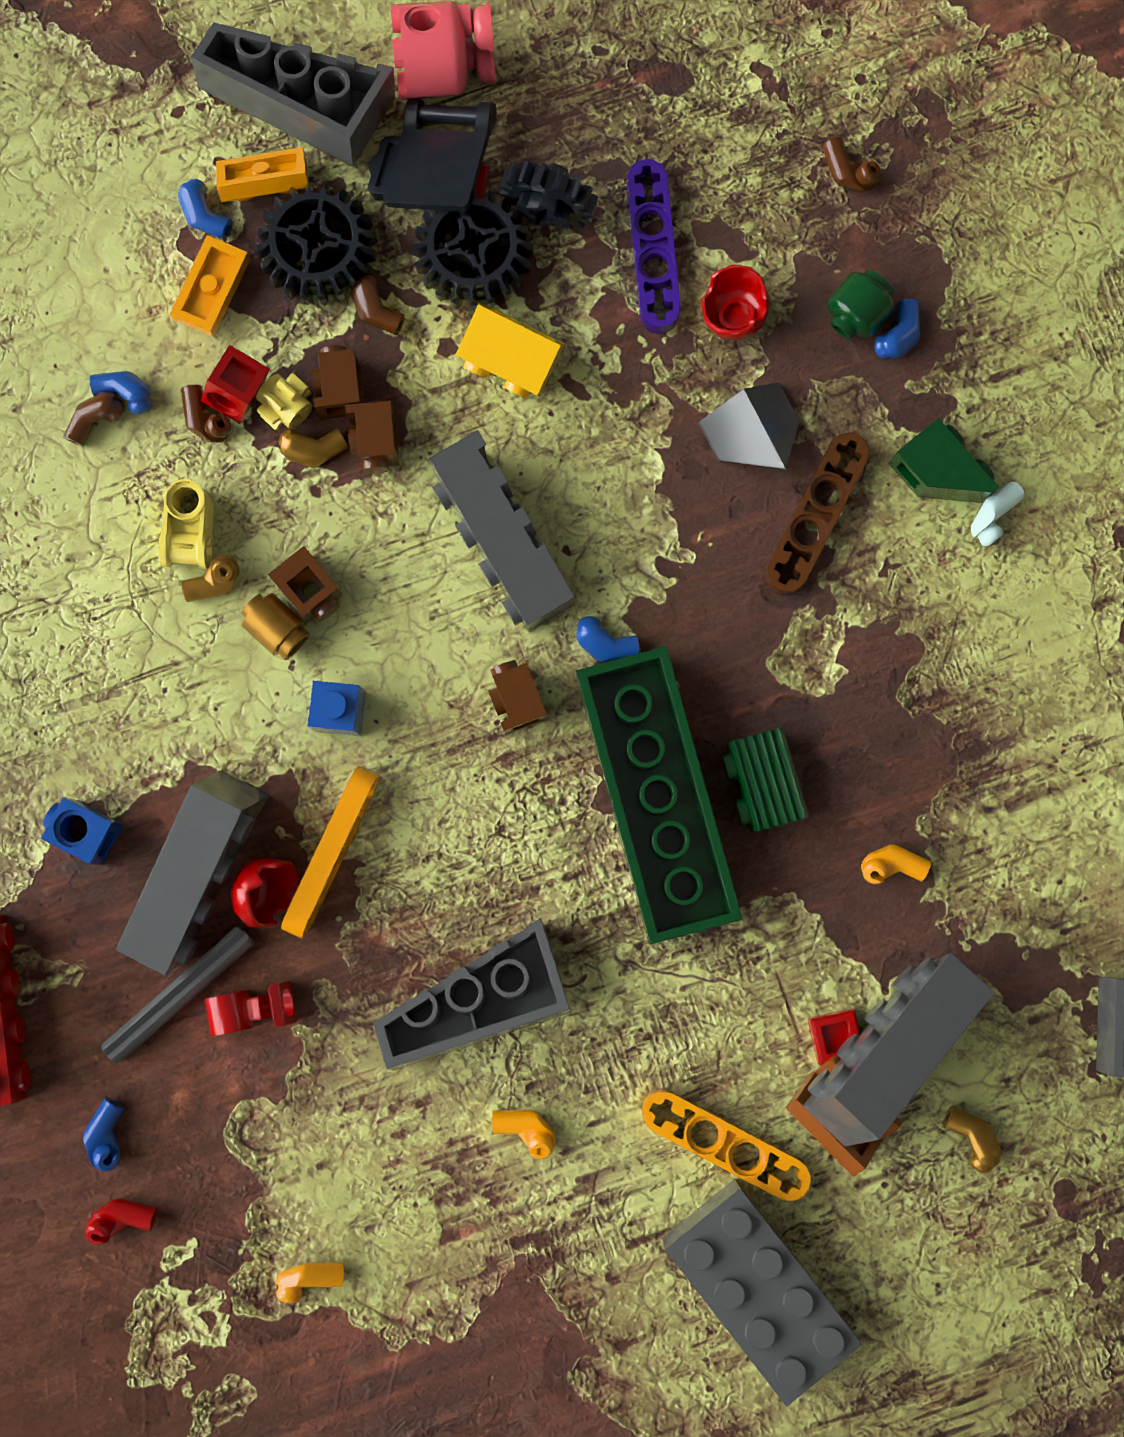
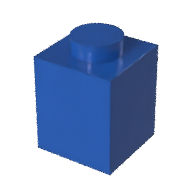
(336, 708)

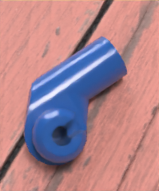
(197, 213)
(904, 335)
(127, 386)
(601, 644)
(100, 1136)

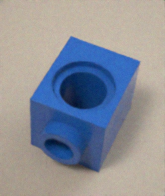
(100, 834)

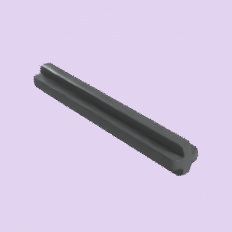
(177, 994)

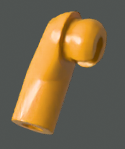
(891, 860)
(308, 1275)

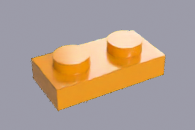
(261, 174)
(210, 286)

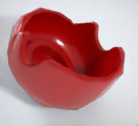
(735, 302)
(263, 890)

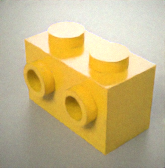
(509, 350)

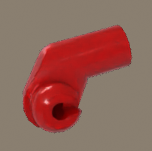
(115, 1216)

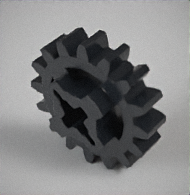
(548, 195)

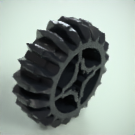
(286, 233)
(456, 256)

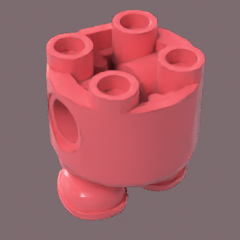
(440, 49)

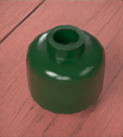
(861, 305)

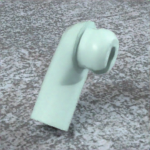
(992, 509)

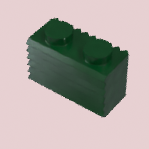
(764, 781)

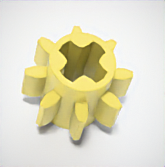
(284, 401)

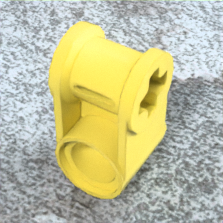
(186, 530)

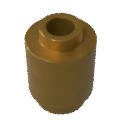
(274, 625)

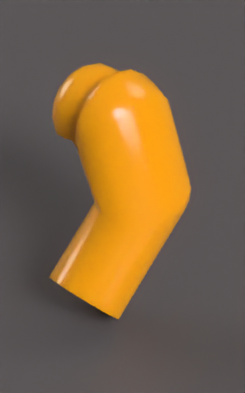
(529, 1127)

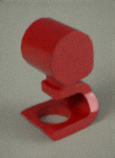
(238, 1010)

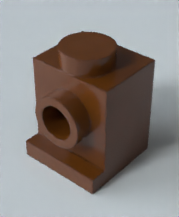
(336, 381)
(374, 435)
(298, 573)
(516, 696)

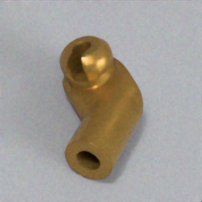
(310, 451)
(215, 582)
(985, 1147)

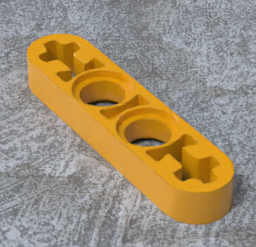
(330, 852)
(727, 1140)

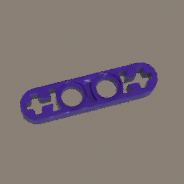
(653, 246)

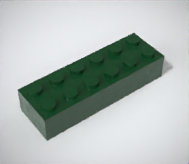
(658, 795)

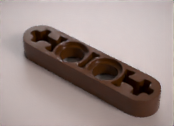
(813, 512)

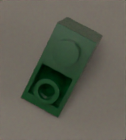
(941, 468)

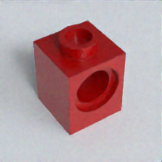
(234, 384)

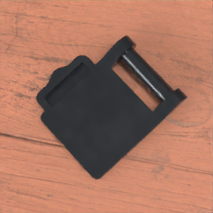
(432, 166)

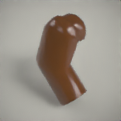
(847, 172)
(370, 306)
(91, 411)
(201, 420)

